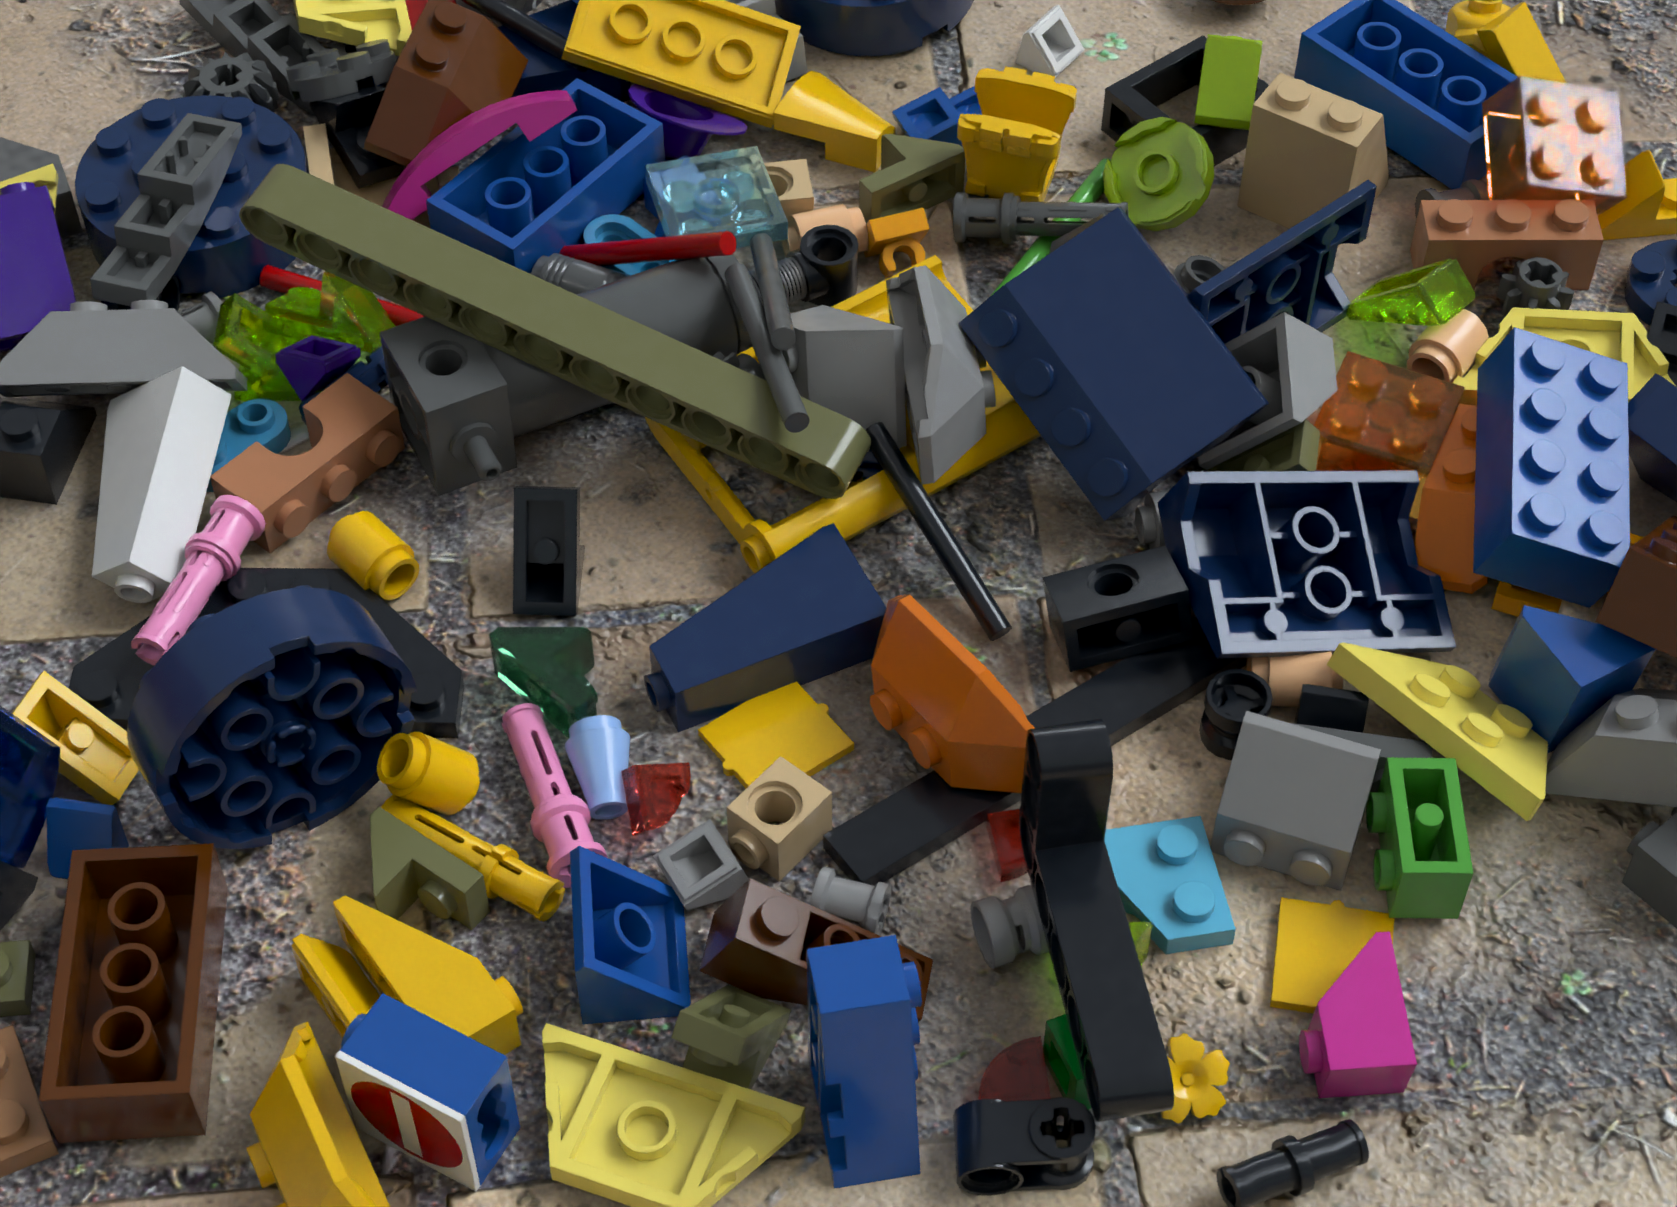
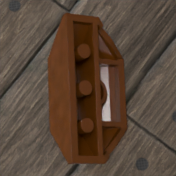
(444, 73)

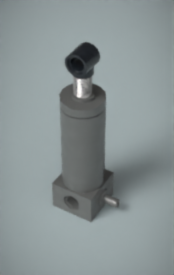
(470, 401)

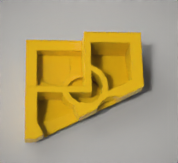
(830, 115)

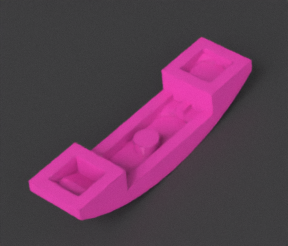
(533, 114)

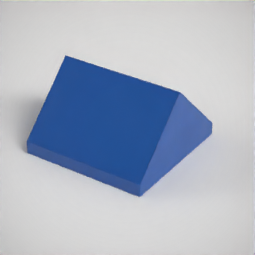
(1564, 670)
(626, 942)

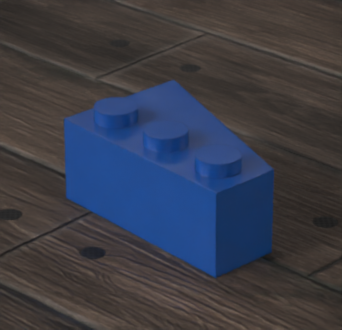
(865, 1058)

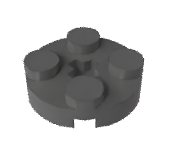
(333, 76)

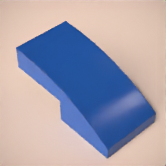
(935, 115)

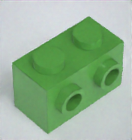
(1421, 838)

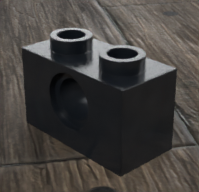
(1118, 608)

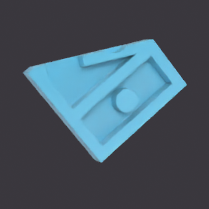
(1171, 882)

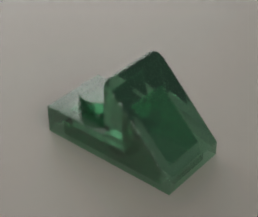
(548, 670)

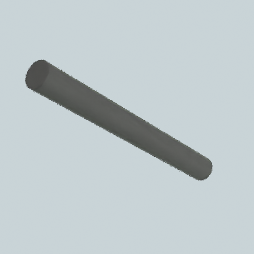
(772, 292)
(770, 359)

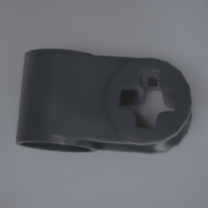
(1014, 1145)

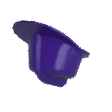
(685, 123)

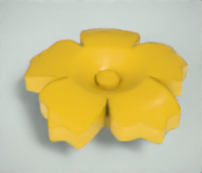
(1193, 1078)

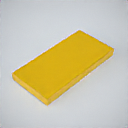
(689, 50)

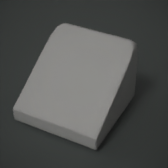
(701, 867)

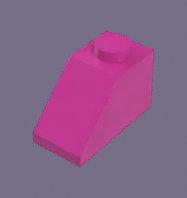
(1361, 1029)

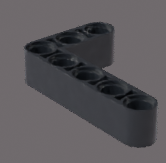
(1086, 923)

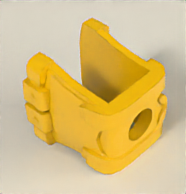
(1017, 135)

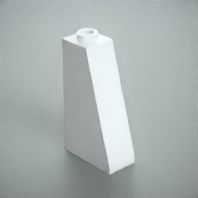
(155, 480)

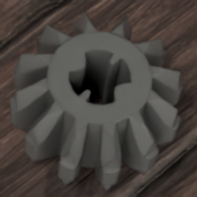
(233, 78)

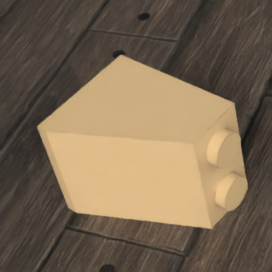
(1308, 151)

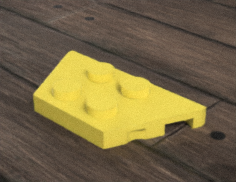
(355, 21)
(1604, 333)
(1456, 719)
(652, 1127)

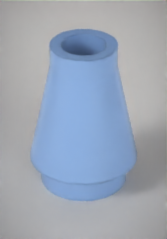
(598, 754)

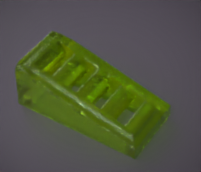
(1415, 297)

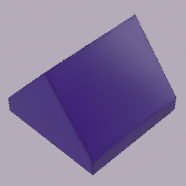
(315, 363)

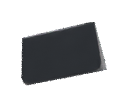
(1332, 708)

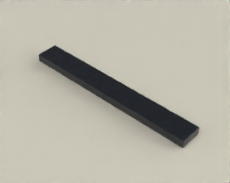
(934, 814)

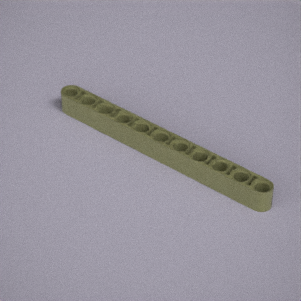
(552, 329)

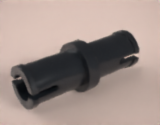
(1293, 1165)

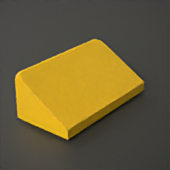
(1519, 46)
(333, 980)

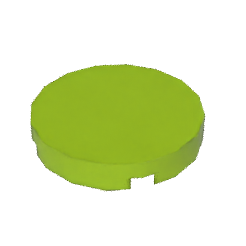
(1160, 172)

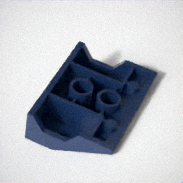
(1289, 272)
(1113, 364)
(1304, 562)

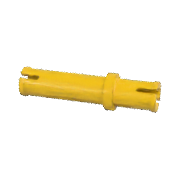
(499, 864)

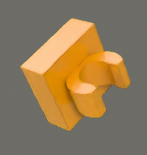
(897, 234)

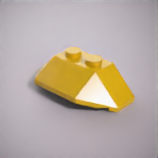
(308, 1134)

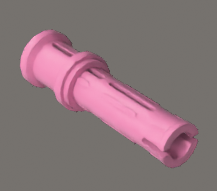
(209, 560)
(558, 816)

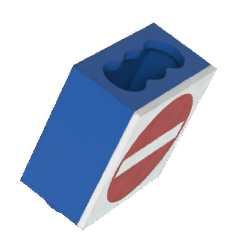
(428, 1090)

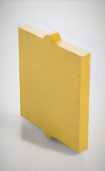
(772, 726)
(1316, 947)

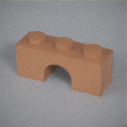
(1496, 229)
(350, 439)

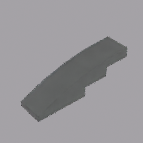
(260, 31)
(168, 213)

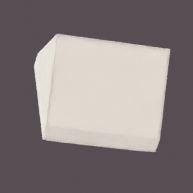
(1049, 44)

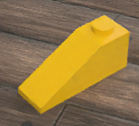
(431, 976)

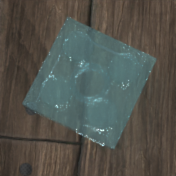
(717, 195)

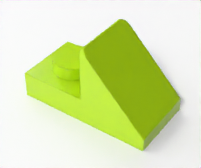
(1228, 81)

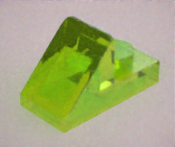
(335, 313)
(252, 340)

